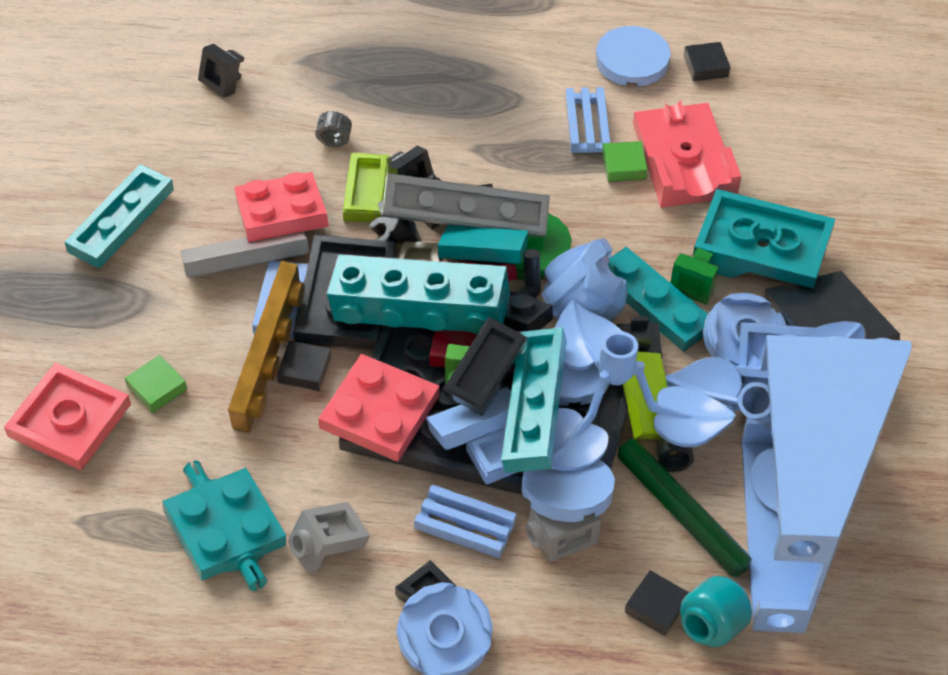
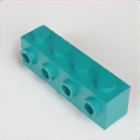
(417, 293)

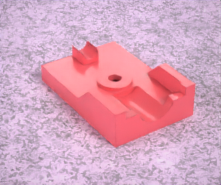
(685, 154)

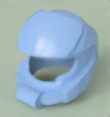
(585, 277)

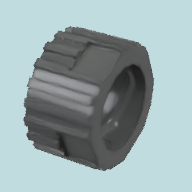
(333, 129)

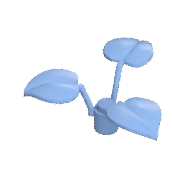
(724, 384)
(682, 415)

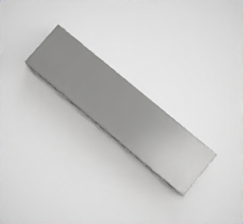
(464, 204)

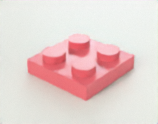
(280, 206)
(379, 407)
(67, 416)

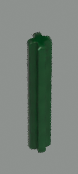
(684, 508)

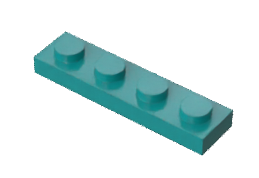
(535, 402)

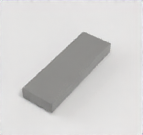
(240, 253)

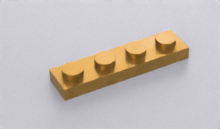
(262, 359)

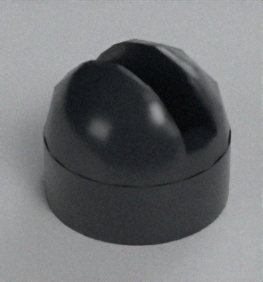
(674, 463)

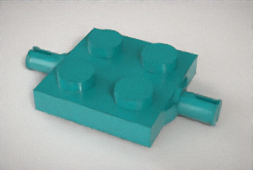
(224, 524)

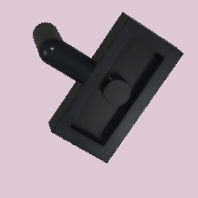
(523, 310)

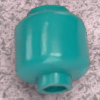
(715, 611)

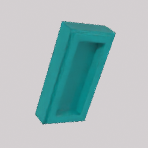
(483, 244)

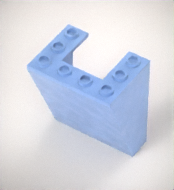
(825, 427)

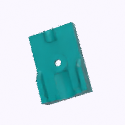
(740, 222)

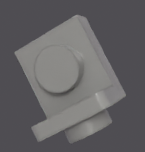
(326, 532)
(562, 538)

